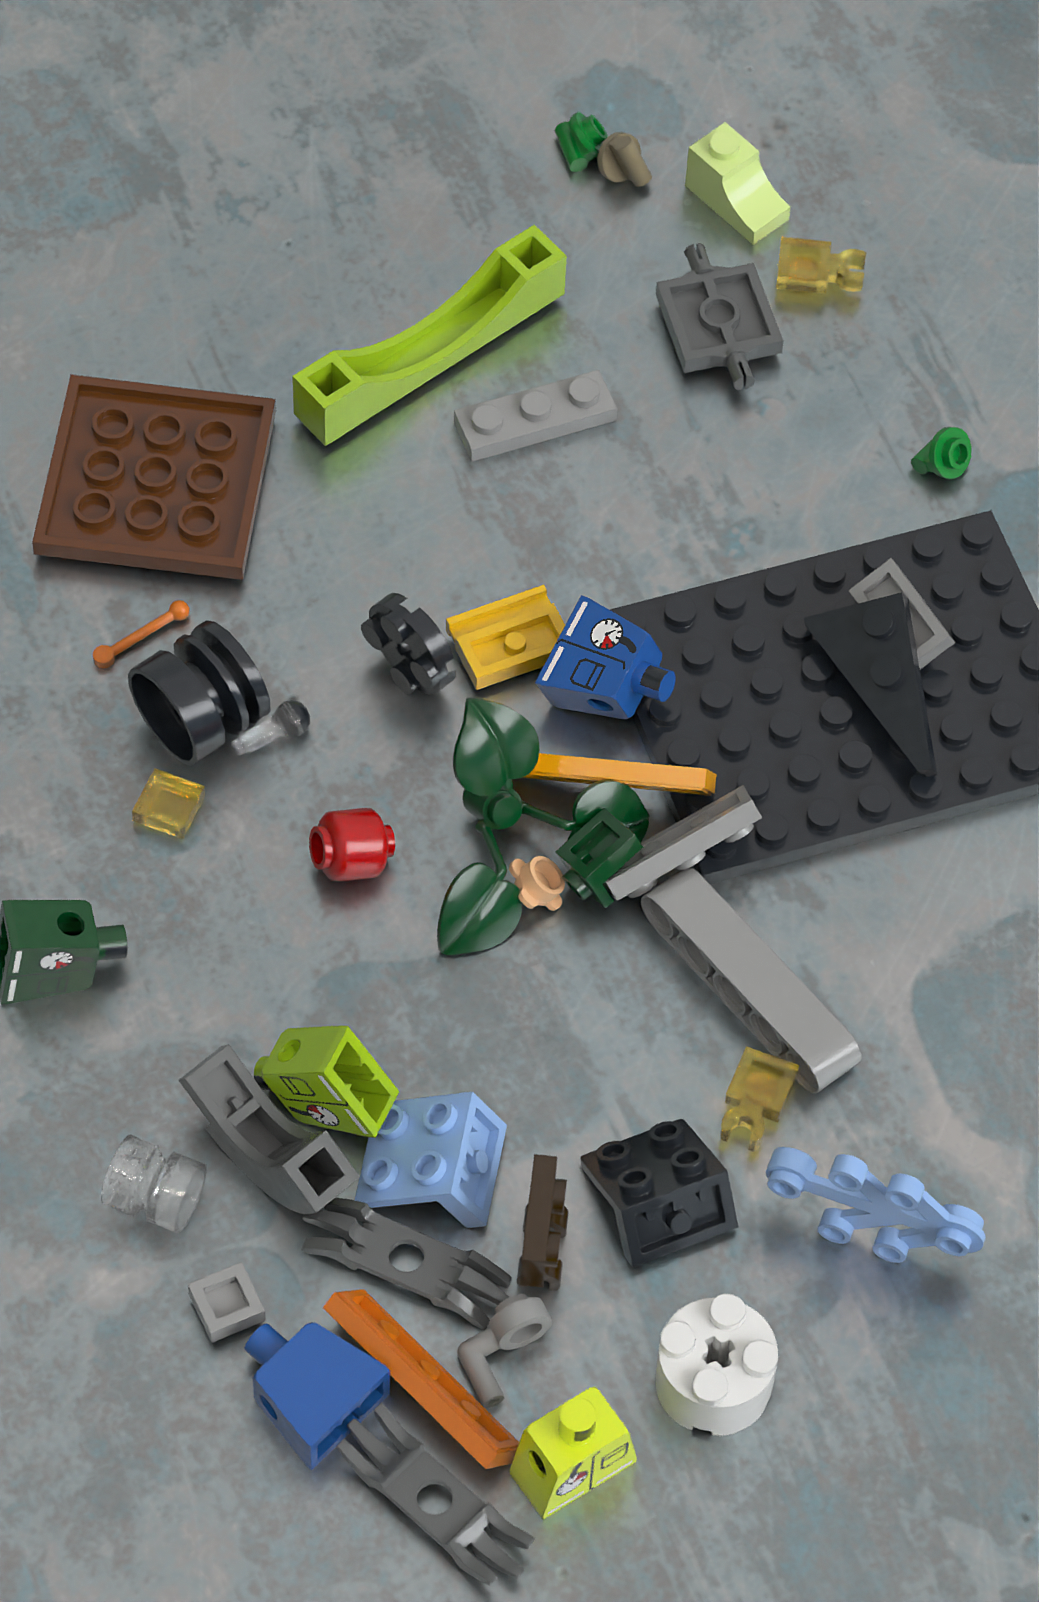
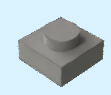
(226, 1302)

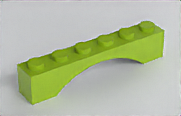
(360, 382)

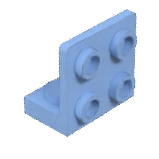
(435, 1152)

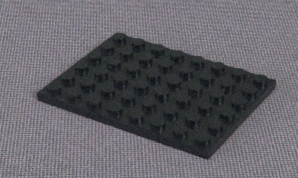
(781, 718)

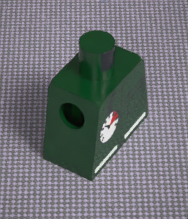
(52, 948)

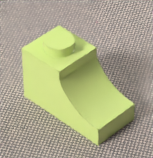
(731, 181)

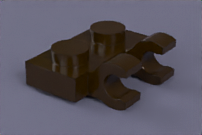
(543, 1212)

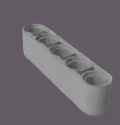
(751, 979)

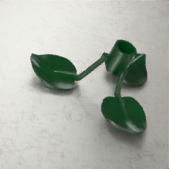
(487, 755)

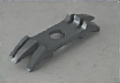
(435, 1278)
(414, 1469)

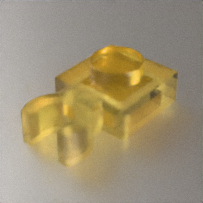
(810, 266)
(757, 1091)

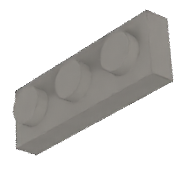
(535, 415)
(685, 843)

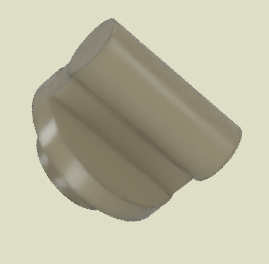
(622, 160)

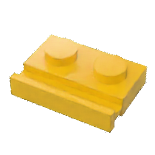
(506, 636)

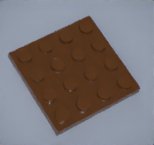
(155, 477)

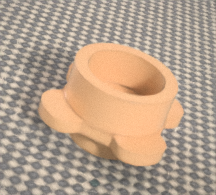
(538, 882)

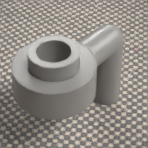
(514, 1325)

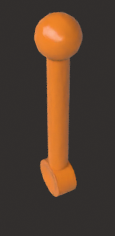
(105, 655)

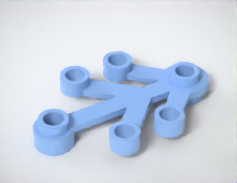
(904, 1202)

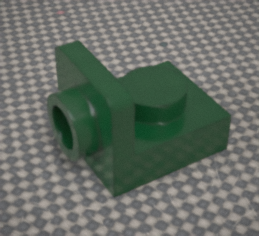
(596, 855)

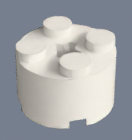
(716, 1365)

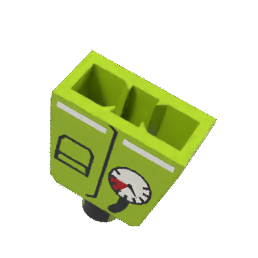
(328, 1080)

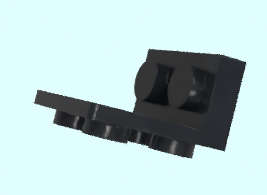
(663, 1190)

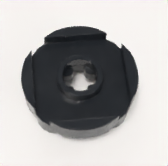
(410, 645)

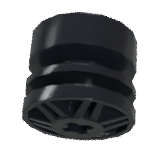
(199, 692)

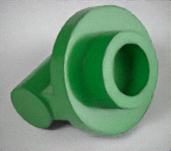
(580, 139)
(945, 454)

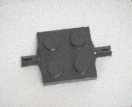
(719, 317)

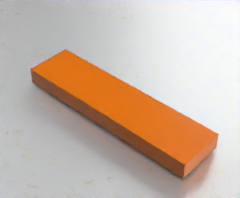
(423, 1377)

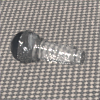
(288, 720)

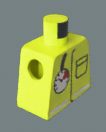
(577, 1445)

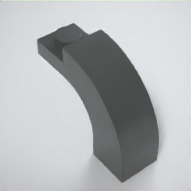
(274, 1153)

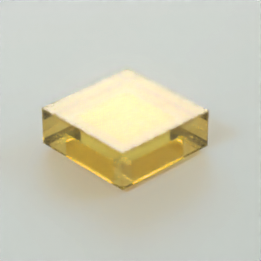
(168, 803)

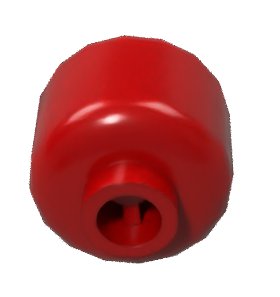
(351, 844)

